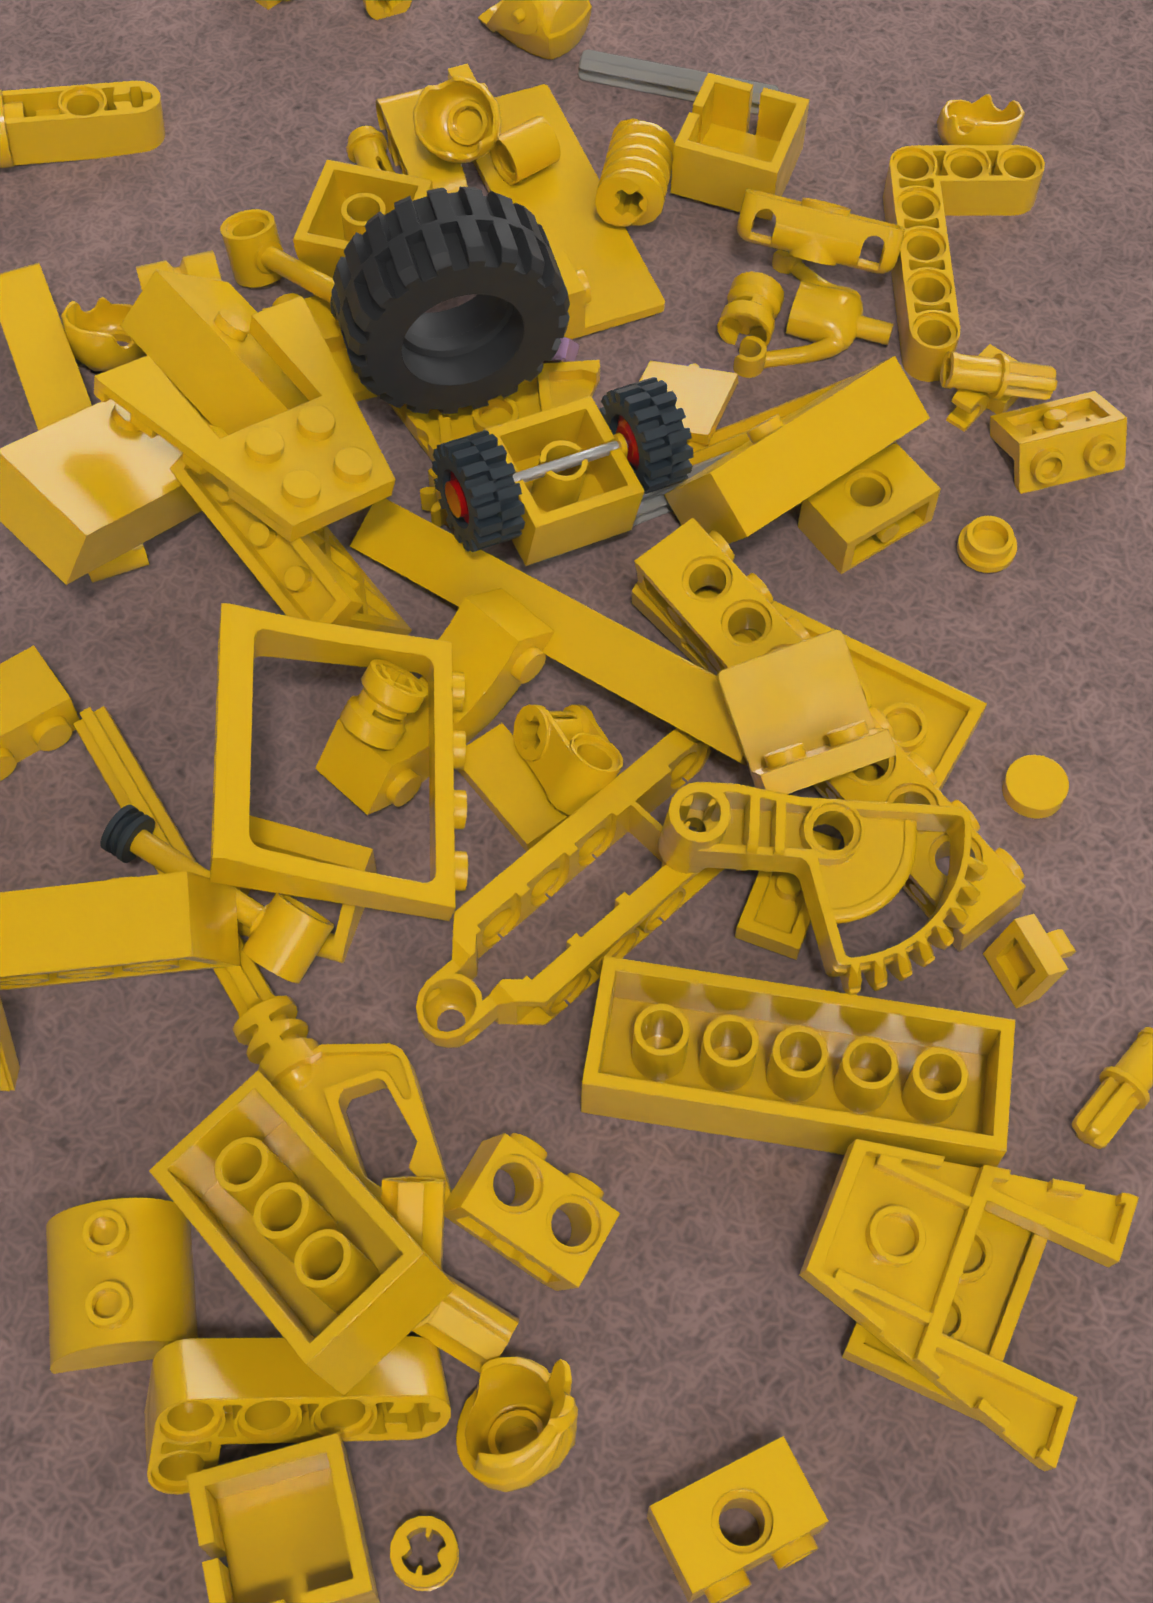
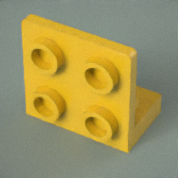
(802, 715)

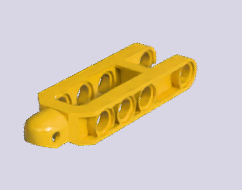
(547, 868)

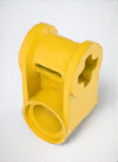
(566, 753)

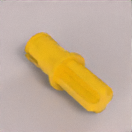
(997, 376)
(1119, 1094)

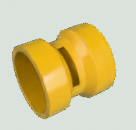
(752, 302)
(383, 704)

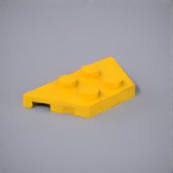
(553, 387)

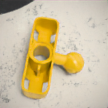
(819, 231)

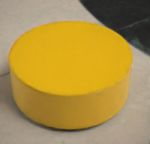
(1035, 786)

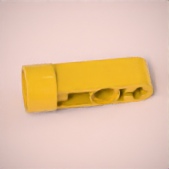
(79, 122)

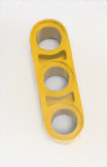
(406, 149)

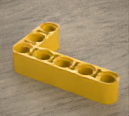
(918, 193)

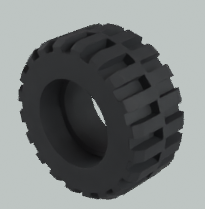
(441, 252)

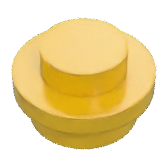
(987, 544)

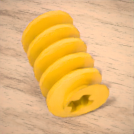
(635, 174)

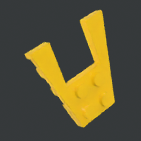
(289, 468)
(896, 1254)

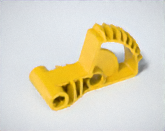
(774, 833)

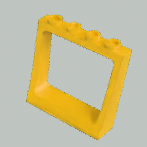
(236, 859)

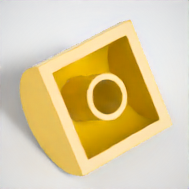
(342, 206)
(118, 1282)

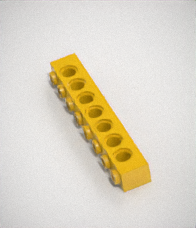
(696, 559)

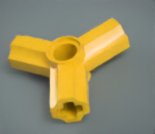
(464, 1321)

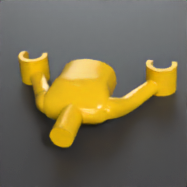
(820, 313)

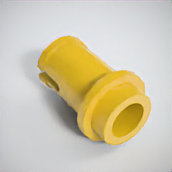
(368, 148)

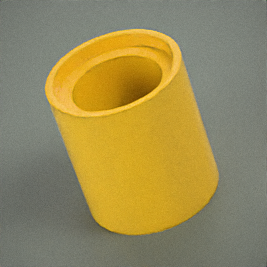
(525, 150)

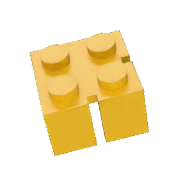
(718, 156)
(284, 1526)

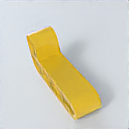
(264, 1393)

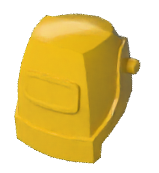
(540, 26)

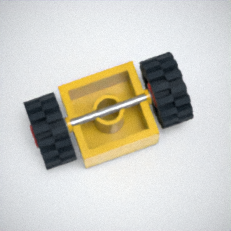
(564, 471)

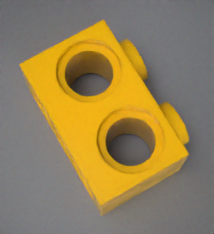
(524, 1227)

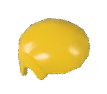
(457, 120)
(979, 122)
(95, 335)

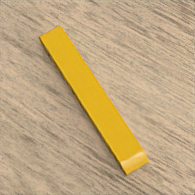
(48, 369)

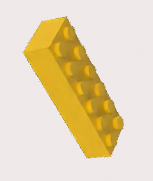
(796, 1064)

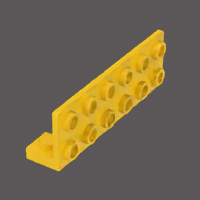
(596, 260)

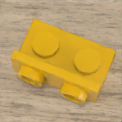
(1062, 440)

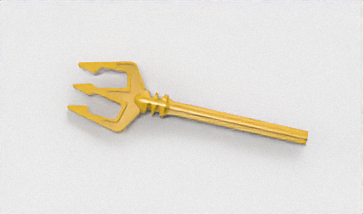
(308, 1075)

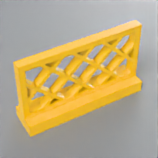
(305, 577)

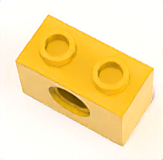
(869, 508)
(762, 1483)

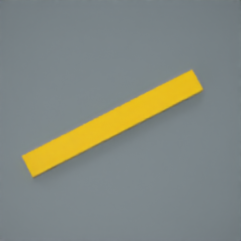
(581, 636)

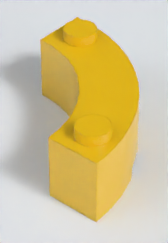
(497, 649)

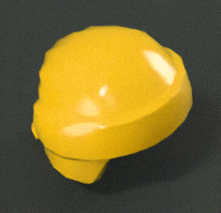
(517, 1423)

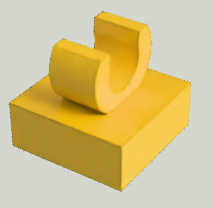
(1028, 959)

